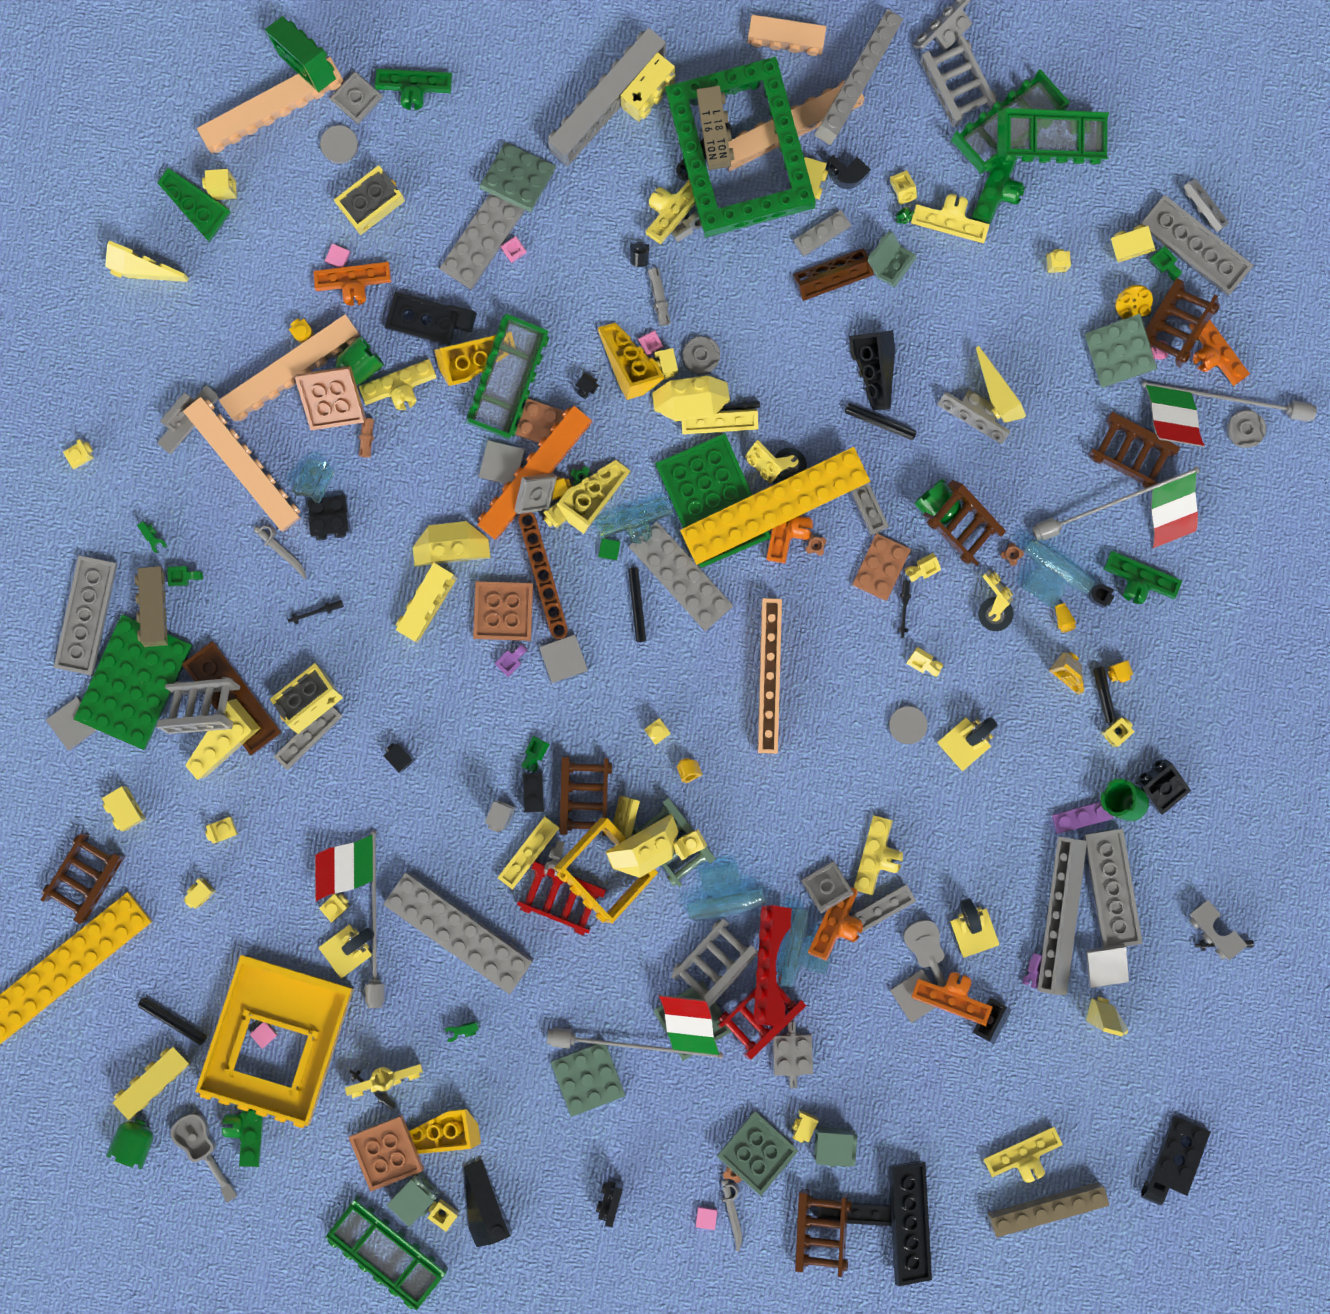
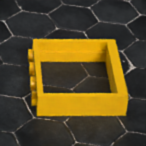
(625, 900)

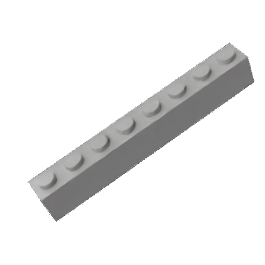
(858, 77)
(1062, 916)

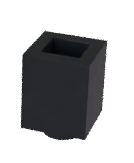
(398, 757)

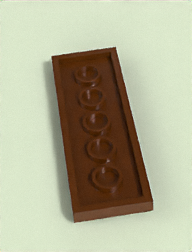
(212, 665)

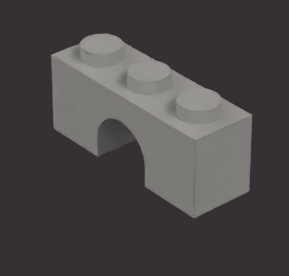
(499, 816)
(1226, 946)

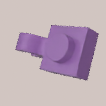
(509, 661)
(1034, 969)

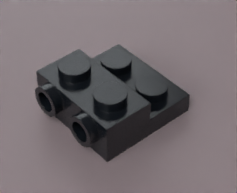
(329, 517)
(1163, 785)
(608, 1206)

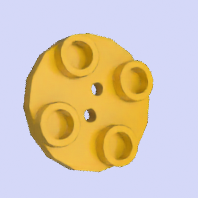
(1142, 301)

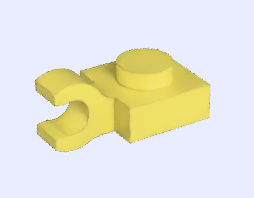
(926, 567)
(923, 661)

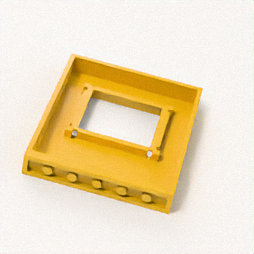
(283, 1000)

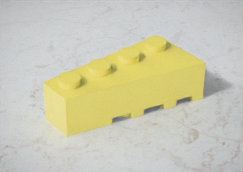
(426, 602)
(150, 1083)

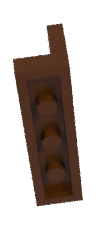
(835, 275)

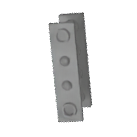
(939, 79)
(203, 721)
(734, 968)

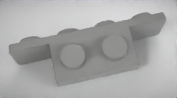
(947, 27)
(975, 412)
(178, 423)

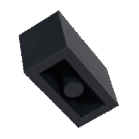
(534, 792)
(995, 1022)

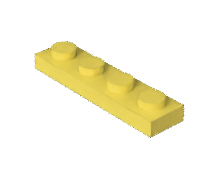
(723, 422)
(528, 852)

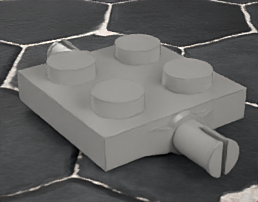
(792, 1054)

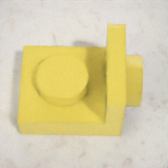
(904, 187)
(79, 454)
(554, 517)
(221, 830)
(689, 844)
(335, 906)

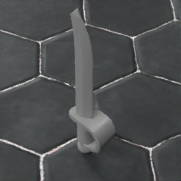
(278, 548)
(732, 1210)

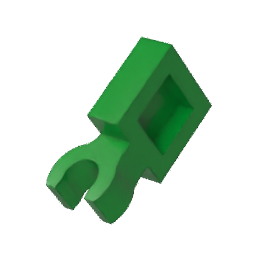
(1164, 261)
(149, 532)
(180, 576)
(535, 751)
(468, 1029)

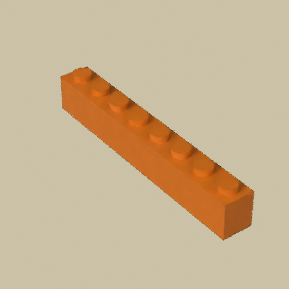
(544, 461)

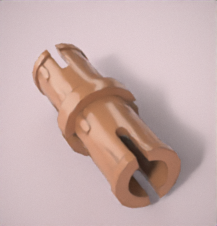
(366, 438)

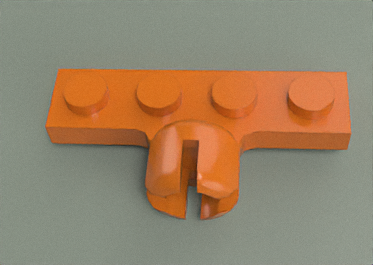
(352, 280)
(1218, 353)
(783, 534)
(835, 925)
(953, 998)

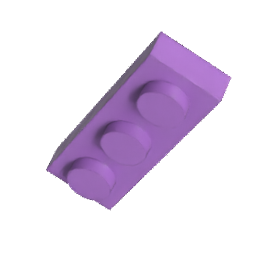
(1080, 817)

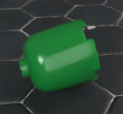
(360, 359)
(934, 499)
(1124, 800)
(131, 1143)

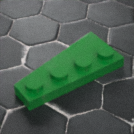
(198, 207)

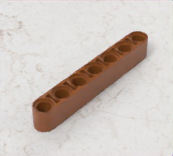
(537, 567)

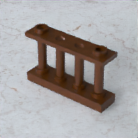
(1167, 308)
(1132, 432)
(981, 515)
(568, 786)
(91, 894)
(804, 1240)

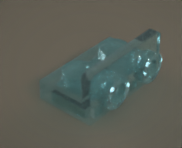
(313, 480)

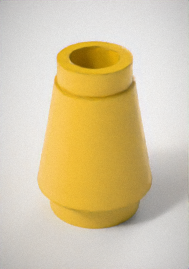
(1064, 618)

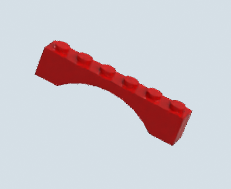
(768, 1003)

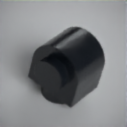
(639, 254)
(586, 385)
(1101, 595)

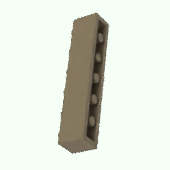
(1048, 1209)

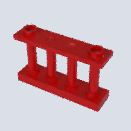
(594, 890)
(766, 1034)

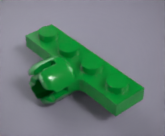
(413, 84)
(998, 189)
(1141, 578)
(248, 1129)

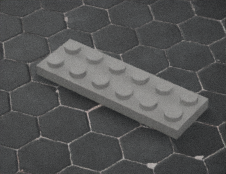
(481, 241)
(1197, 245)
(681, 577)
(85, 615)
(1113, 888)

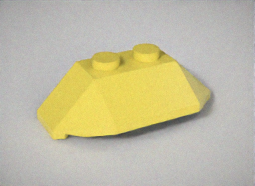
(691, 398)
(450, 544)
(645, 849)

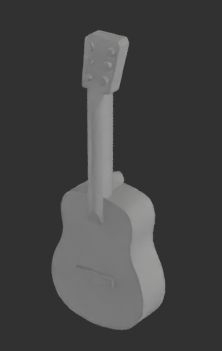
(924, 940)
(193, 1137)

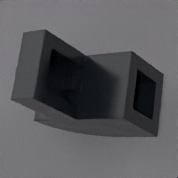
(849, 176)

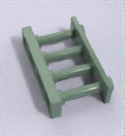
(681, 823)

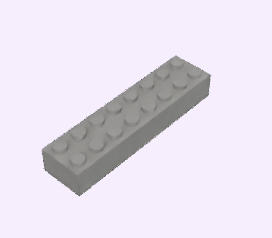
(604, 99)
(458, 932)

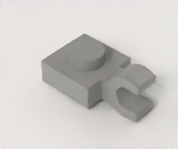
(685, 227)
(555, 855)

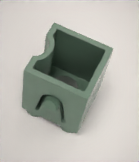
(835, 1147)
(413, 1199)

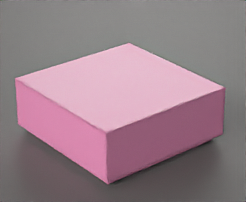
(513, 249)
(337, 256)
(650, 343)
(263, 1034)
(706, 1218)

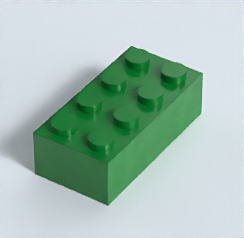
(301, 53)

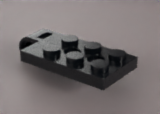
(443, 322)
(1166, 1173)

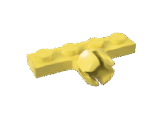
(671, 211)
(951, 220)
(399, 385)
(876, 856)
(383, 1079)
(1024, 1155)

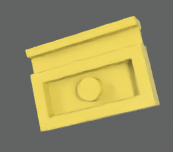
(626, 815)

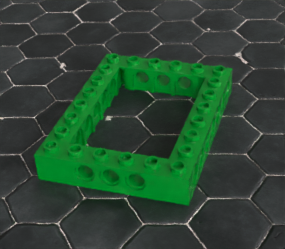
(758, 210)

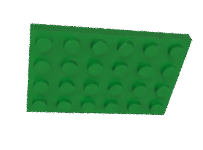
(704, 483)
(130, 685)

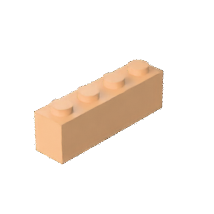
(786, 35)

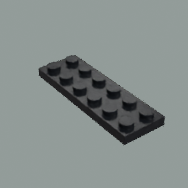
(910, 1223)

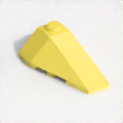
(587, 499)

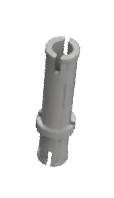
(661, 305)

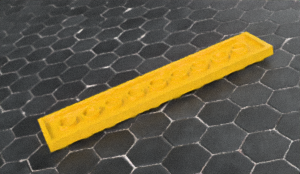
(775, 505)
(70, 963)

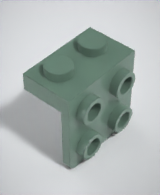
(890, 260)

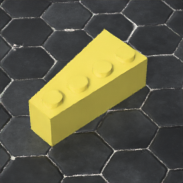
(220, 744)

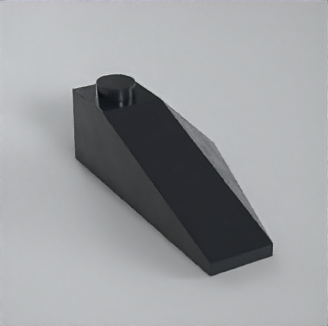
(875, 360)
(485, 1213)

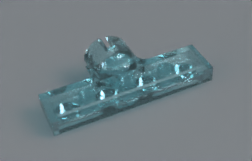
(635, 520)

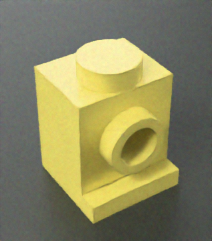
(1058, 261)
(667, 363)
(657, 731)
(1126, 731)
(199, 893)
(804, 1126)
(442, 1221)

